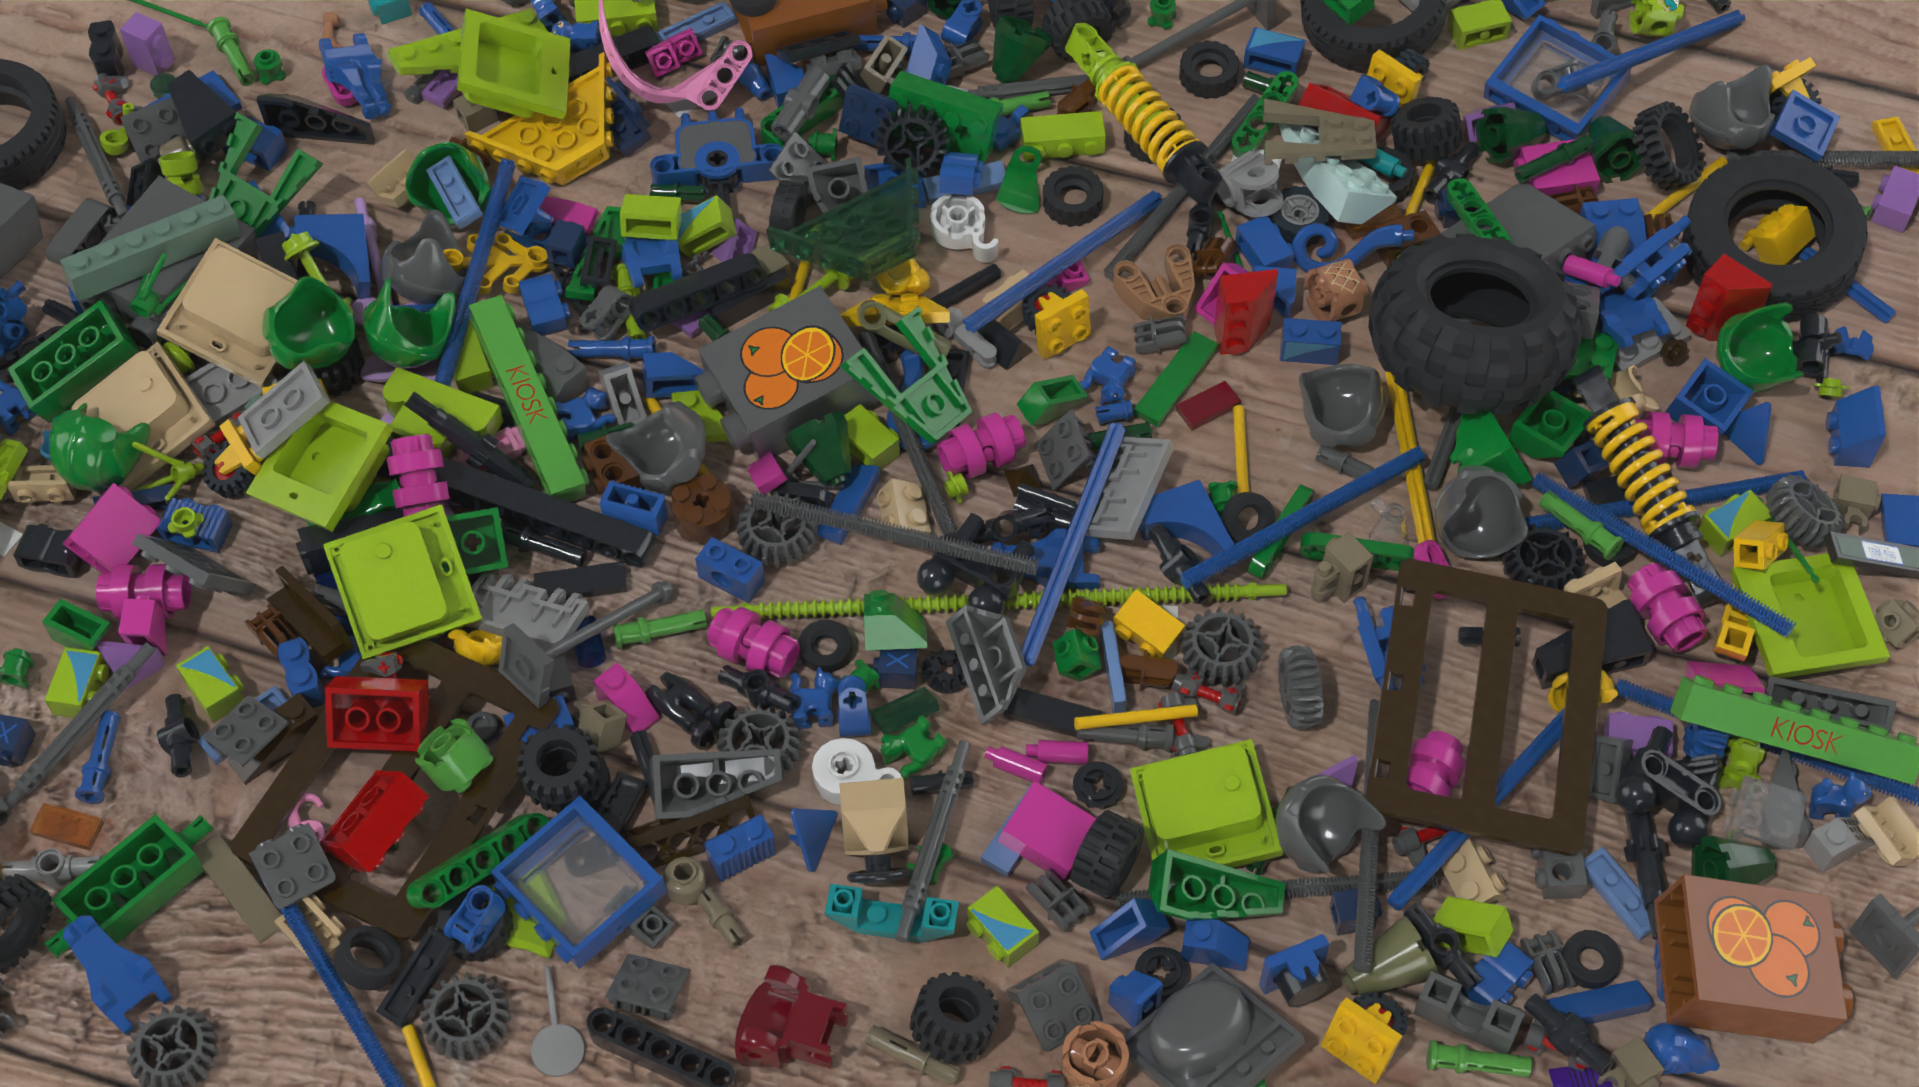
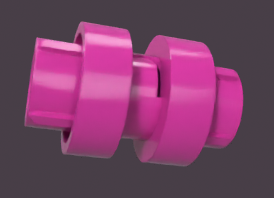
(993, 441)
(1685, 441)
(414, 461)
(127, 581)
(1674, 618)
(740, 637)
(1435, 764)

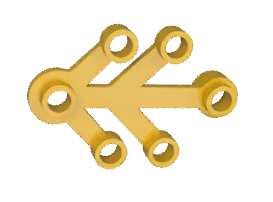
(529, 259)

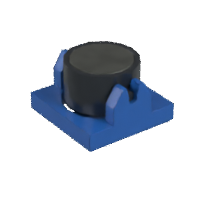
(1301, 973)

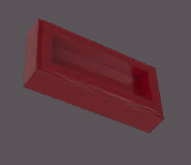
(1208, 405)

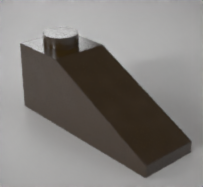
(300, 718)

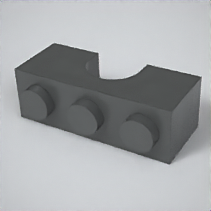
(1485, 1024)

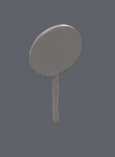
(558, 1047)

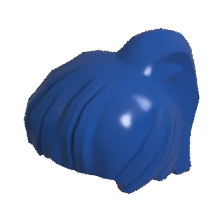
(1680, 1049)

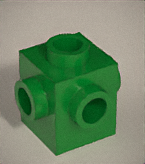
(1076, 655)

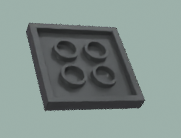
(201, 569)

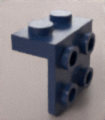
(863, 113)
(629, 123)

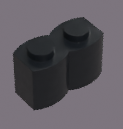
(105, 48)
(43, 551)

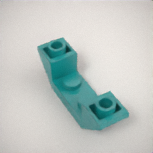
(882, 919)

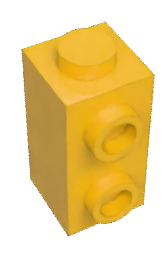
(1759, 544)

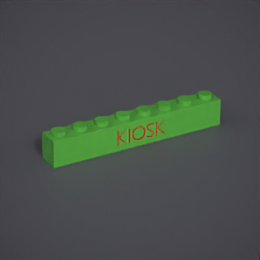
(527, 400)
(1796, 729)

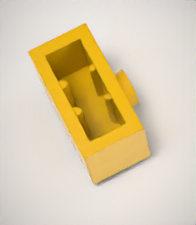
(1147, 625)

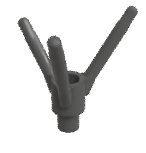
(792, 475)

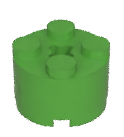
(453, 756)

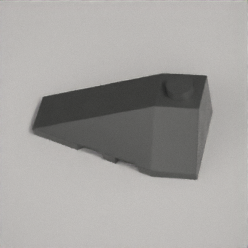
(836, 182)
(562, 372)
(700, 781)

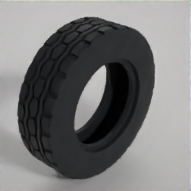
(1768, 184)

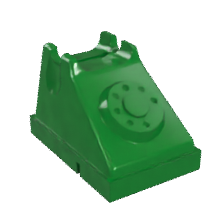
(1485, 444)

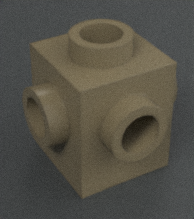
(1898, 622)

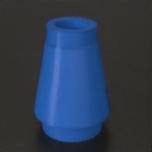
(754, 81)

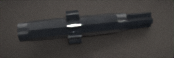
(480, 449)
(1646, 856)

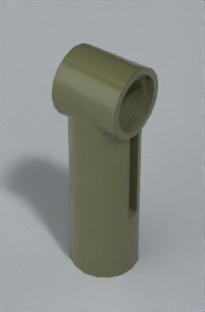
(942, 344)

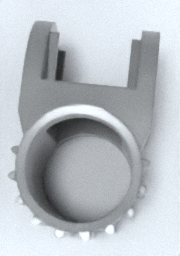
(1242, 187)

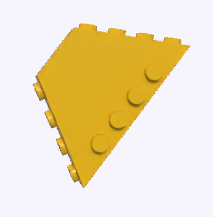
(554, 146)

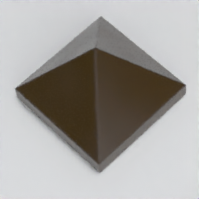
(1025, 475)

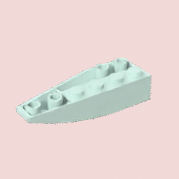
(1342, 186)

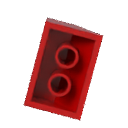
(1329, 99)
(1725, 292)
(1244, 309)
(376, 713)
(374, 820)

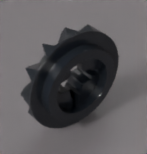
(943, 681)
(1092, 774)
(1169, 961)

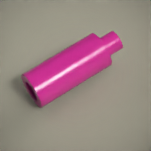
(1590, 272)
(1059, 751)
(1017, 764)

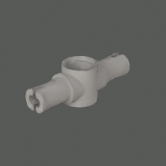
(38, 867)

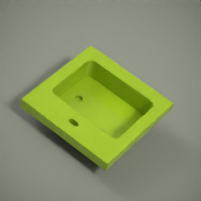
(513, 66)
(324, 466)
(397, 582)
(1831, 617)
(1208, 806)

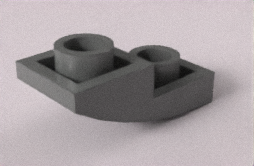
(650, 927)

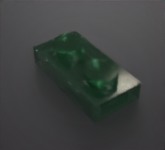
(904, 710)

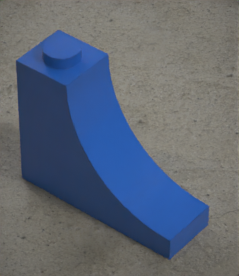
(341, 243)
(1187, 516)

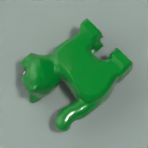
(916, 746)

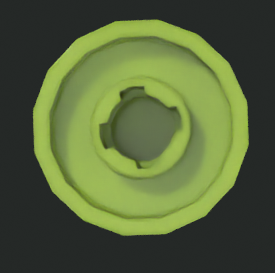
(181, 169)

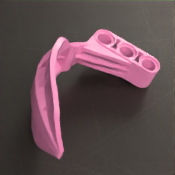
(690, 88)

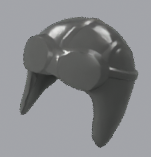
(1735, 112)
(419, 264)
(1342, 404)
(663, 447)
(1480, 513)
(1321, 821)

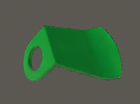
(1020, 184)

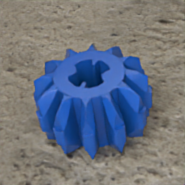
(1704, 741)

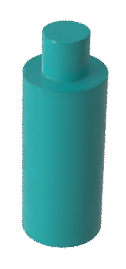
(1385, 164)

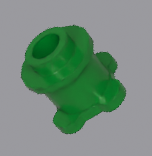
(1162, 13)
(269, 66)
(824, 143)
(1221, 493)
(15, 667)
(867, 674)

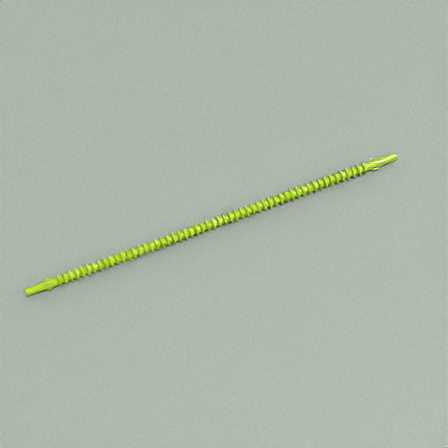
(1248, 591)

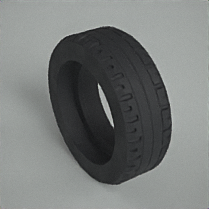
(1355, 45)
(42, 138)

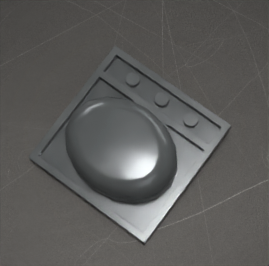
(1211, 1036)

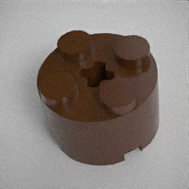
(702, 509)

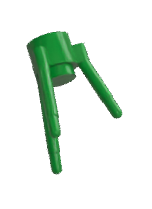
(146, 300)

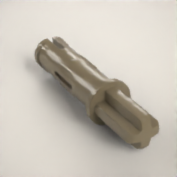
(911, 1055)

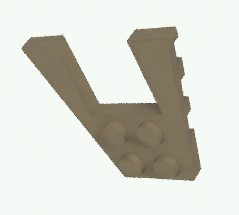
(1337, 133)

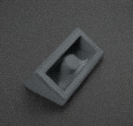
(1608, 766)

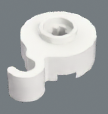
(960, 224)
(849, 755)

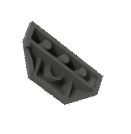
(987, 658)
(1838, 702)

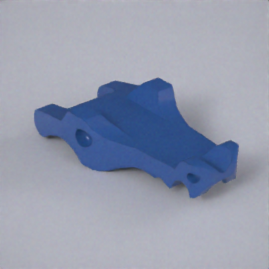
(359, 72)
(650, 256)
(1629, 317)
(1047, 552)
(114, 974)

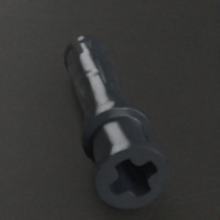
(527, 539)

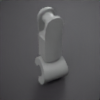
(977, 346)

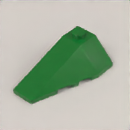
(1208, 890)

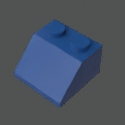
(1712, 395)
(1856, 428)

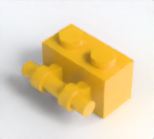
(1780, 234)

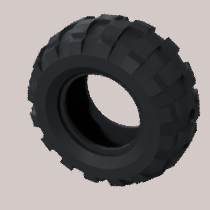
(1465, 364)

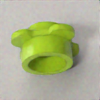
(1831, 387)
(956, 486)
(182, 516)

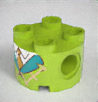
(1655, 17)

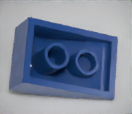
(1614, 213)

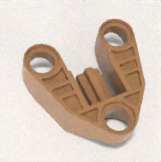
(1139, 294)

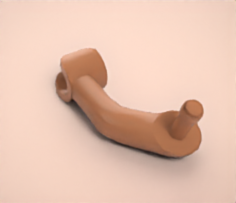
(331, 20)

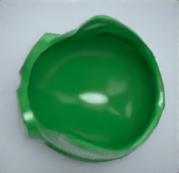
(423, 192)
(309, 326)
(404, 334)
(1758, 348)
(91, 451)

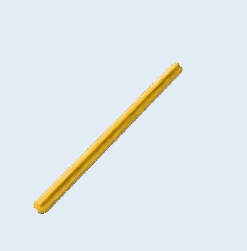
(1414, 476)

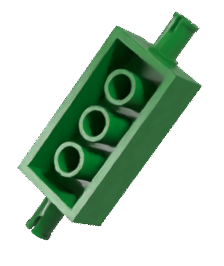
(132, 880)

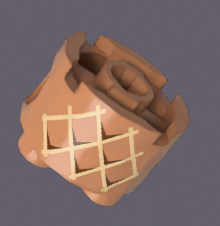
(1335, 291)
(1094, 1056)

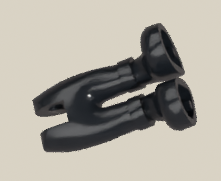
(684, 694)

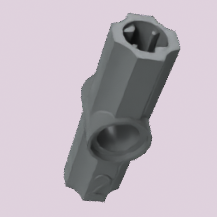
(800, 103)

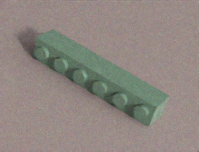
(140, 250)

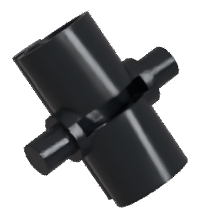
(1814, 346)
(1060, 508)

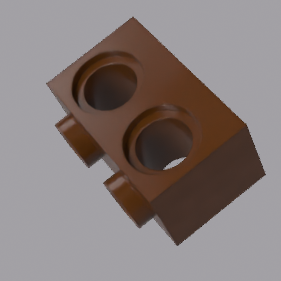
(1423, 229)
(608, 468)

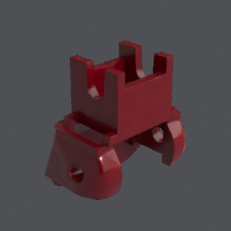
(787, 1023)

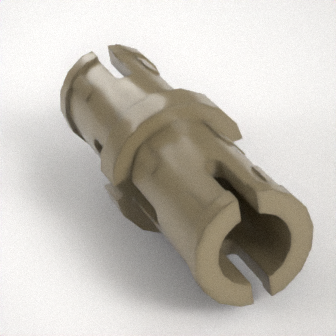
(722, 918)

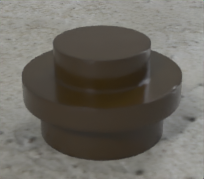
(1673, 351)

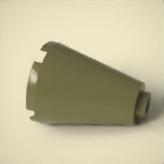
(1396, 961)

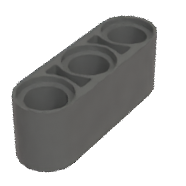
(81, 230)

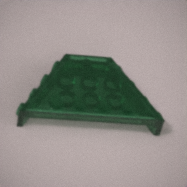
(861, 234)

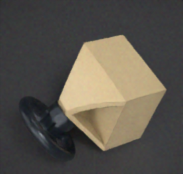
(875, 827)

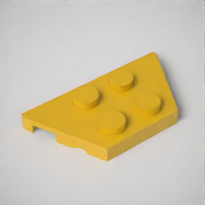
(904, 305)

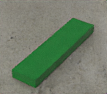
(1175, 379)

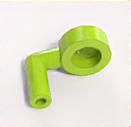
(116, 141)

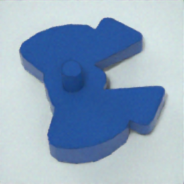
(1854, 346)

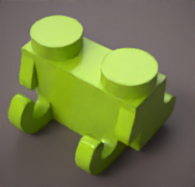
(1744, 758)

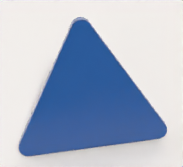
(1750, 431)
(812, 833)

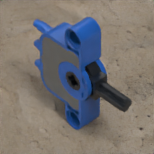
(715, 155)

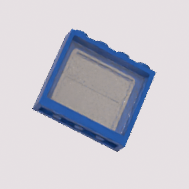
(1545, 47)
(578, 883)

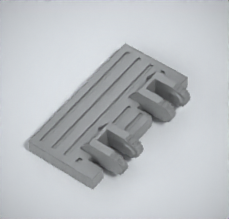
(1129, 487)
(527, 608)

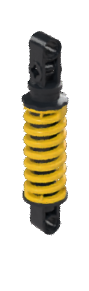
(1641, 474)

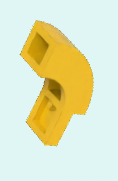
(1733, 634)

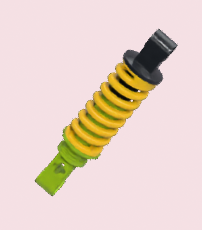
(1144, 115)

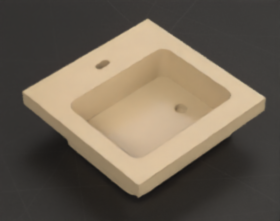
(226, 309)
(151, 392)

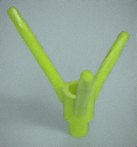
(180, 471)

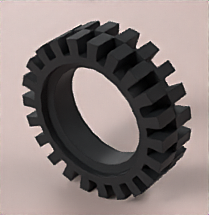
(1653, 152)
(33, 906)

